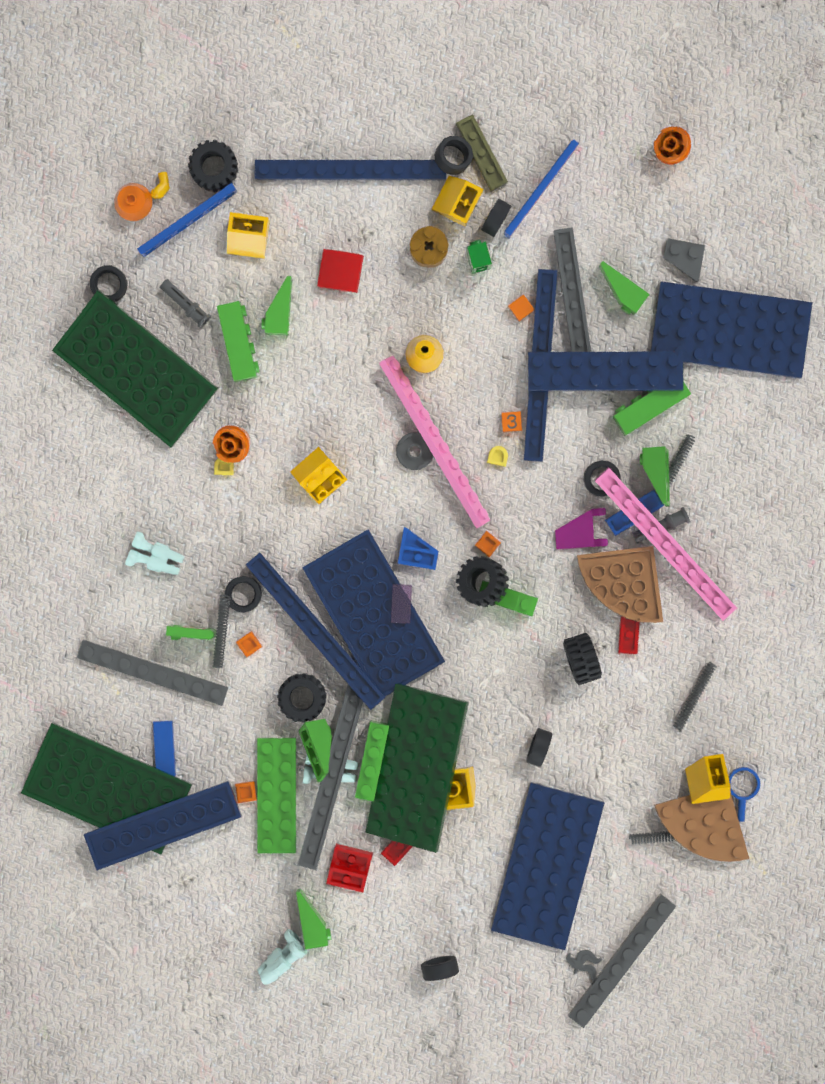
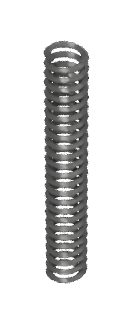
(674, 462)
(219, 641)
(696, 693)
(649, 835)

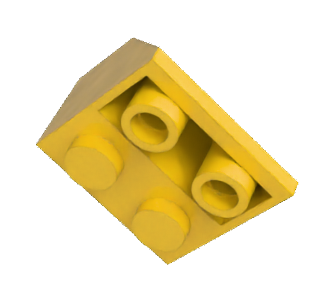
(457, 200)
(247, 235)
(318, 475)
(708, 779)

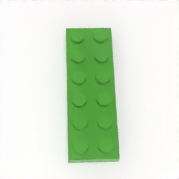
(276, 795)

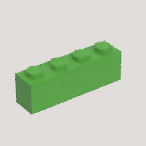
(237, 342)
(647, 408)
(372, 760)

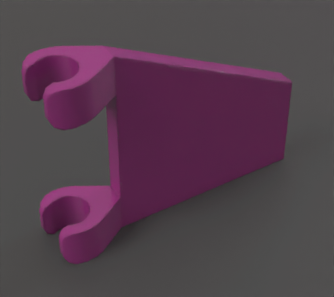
(580, 532)

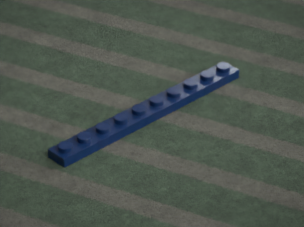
(348, 170)
(541, 343)
(315, 631)

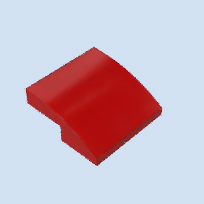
(340, 271)
(349, 868)

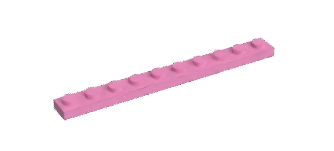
(434, 441)
(665, 543)

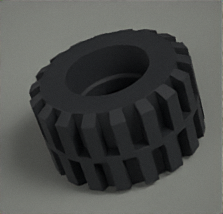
(205, 151)
(468, 578)
(582, 658)
(293, 712)

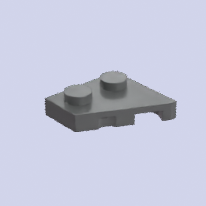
(685, 256)

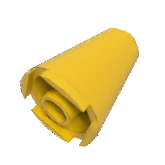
(421, 361)

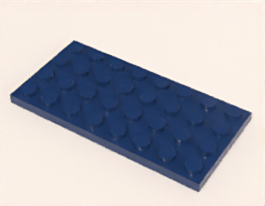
(732, 329)
(357, 594)
(547, 866)

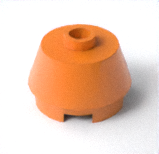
(672, 145)
(133, 202)
(231, 444)

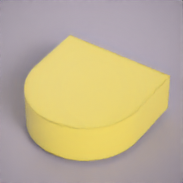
(498, 456)
(223, 468)

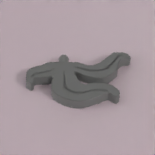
(582, 957)

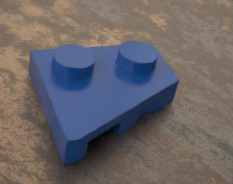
(416, 551)

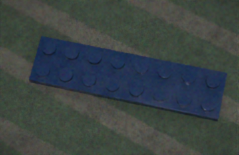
(605, 371)
(162, 825)

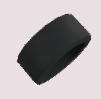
(444, 164)
(496, 217)
(109, 269)
(587, 476)
(257, 596)
(539, 747)
(439, 968)

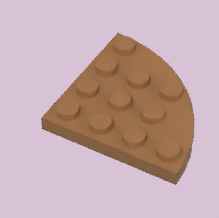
(624, 582)
(705, 827)

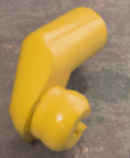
(163, 186)

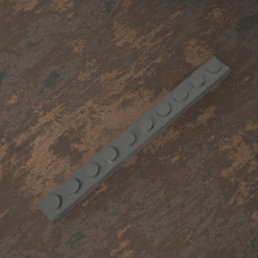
(330, 784)

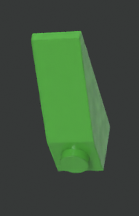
(625, 291)
(278, 314)
(656, 465)
(515, 600)
(317, 743)
(313, 926)

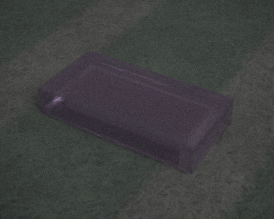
(401, 603)

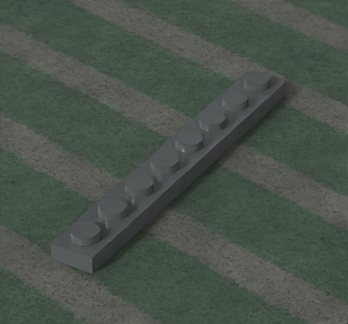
(572, 290)
(152, 672)
(622, 960)

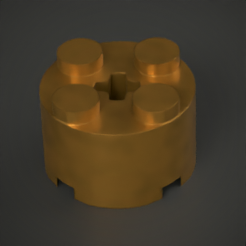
(428, 258)

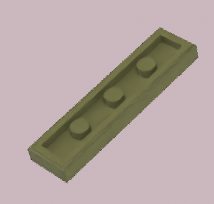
(482, 153)

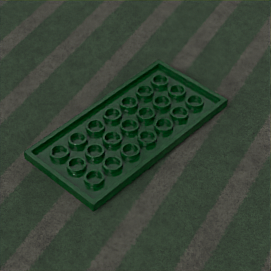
(135, 369)
(417, 767)
(97, 780)

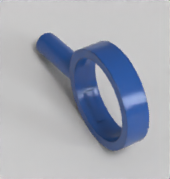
(742, 799)

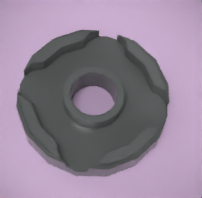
(404, 457)

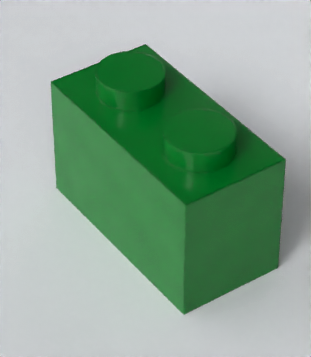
(478, 256)

